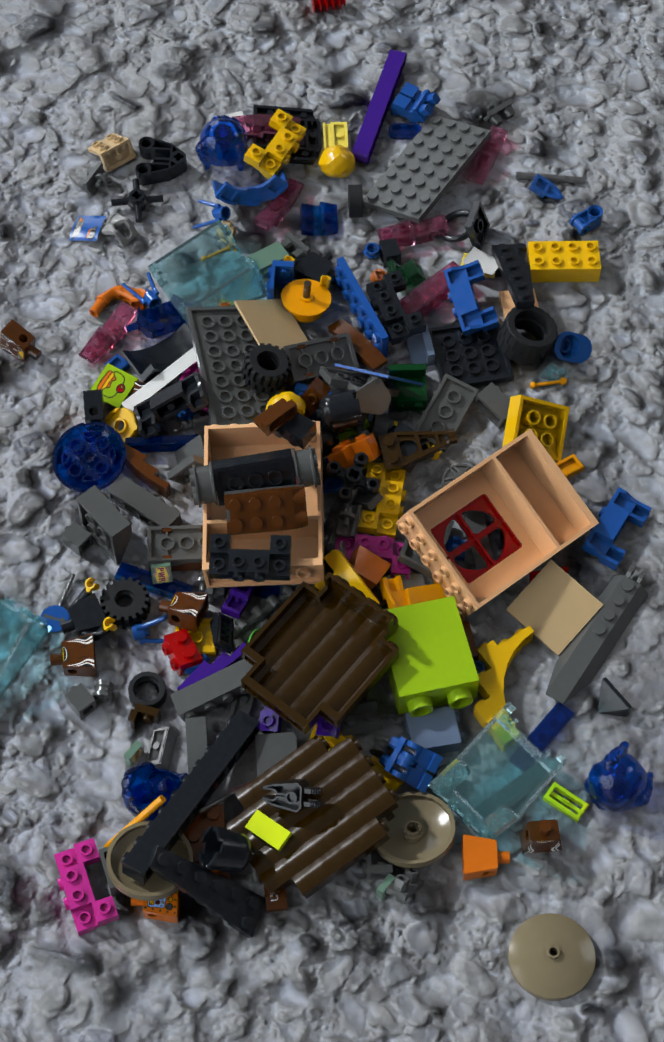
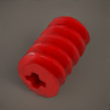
(327, 3)

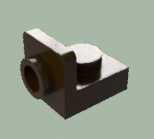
(145, 713)

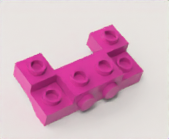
(381, 546)
(79, 896)

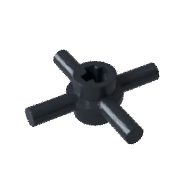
(137, 200)

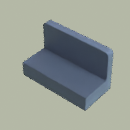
(421, 348)

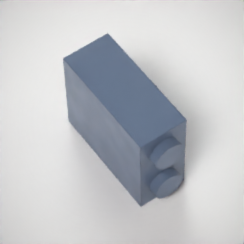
(436, 730)

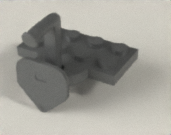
(371, 390)

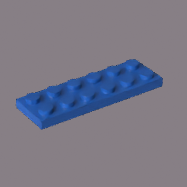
(361, 307)

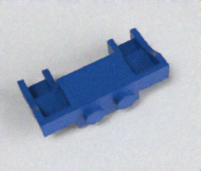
(462, 295)
(611, 523)

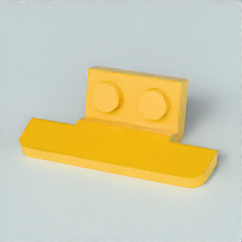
(344, 569)

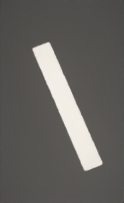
(161, 380)

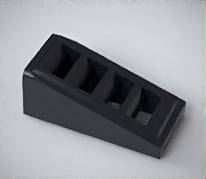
(222, 632)

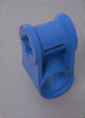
(587, 219)

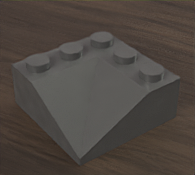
(105, 523)

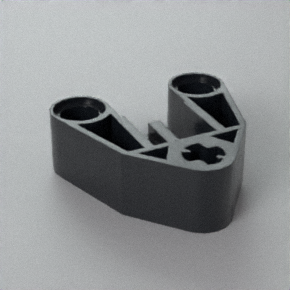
(166, 164)

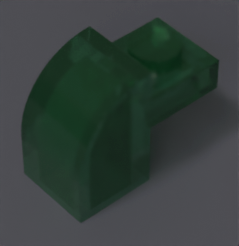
(410, 270)

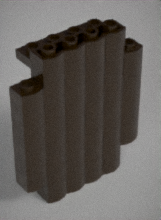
(320, 653)
(323, 838)

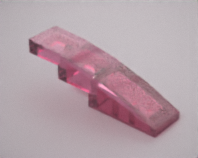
(259, 124)
(487, 156)

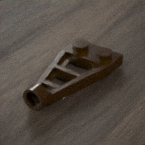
(391, 449)

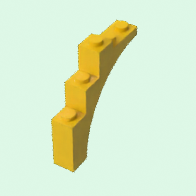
(491, 682)

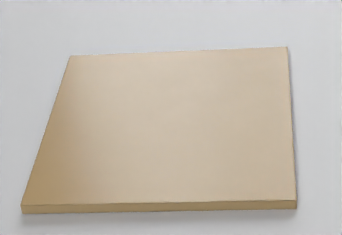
(270, 322)
(554, 607)

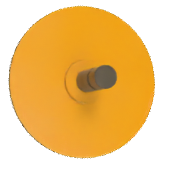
(306, 299)

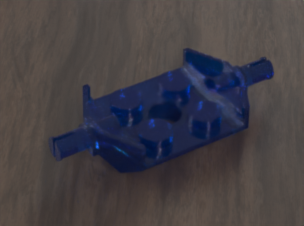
(149, 322)

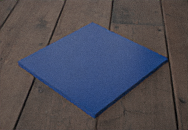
(379, 374)

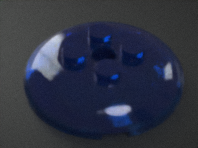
(78, 446)

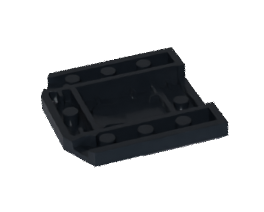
(309, 146)

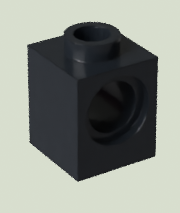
(389, 250)

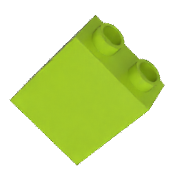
(433, 659)

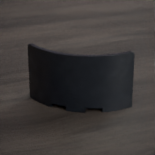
(155, 359)

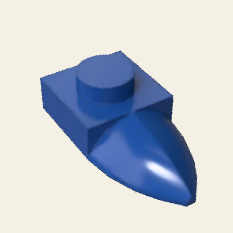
(544, 187)

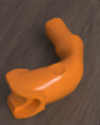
(117, 293)

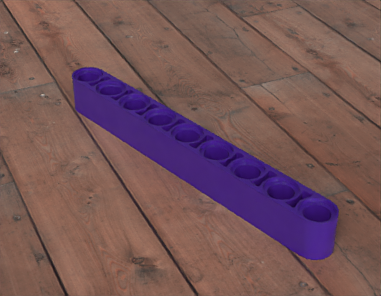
(379, 106)

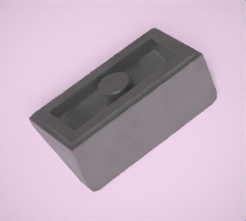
(161, 747)

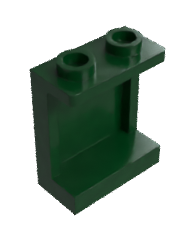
(411, 396)

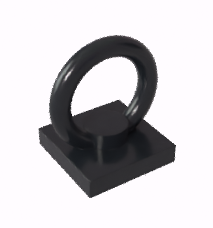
(476, 225)

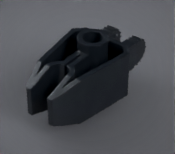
(292, 794)

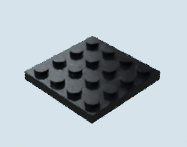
(470, 358)

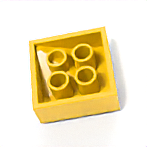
(543, 417)

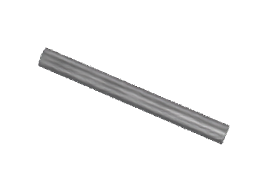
(554, 178)

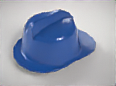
(572, 347)

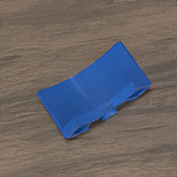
(251, 195)

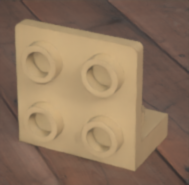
(113, 151)

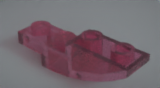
(280, 206)
(414, 233)
(109, 335)

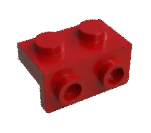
(181, 651)

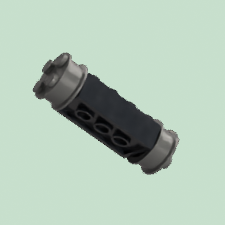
(253, 472)

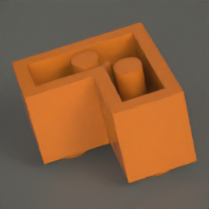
(347, 449)

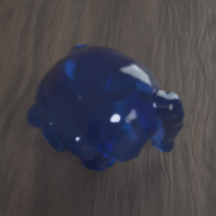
(222, 143)
(619, 781)
(145, 784)

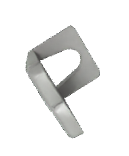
(110, 224)

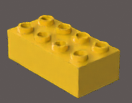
(564, 261)

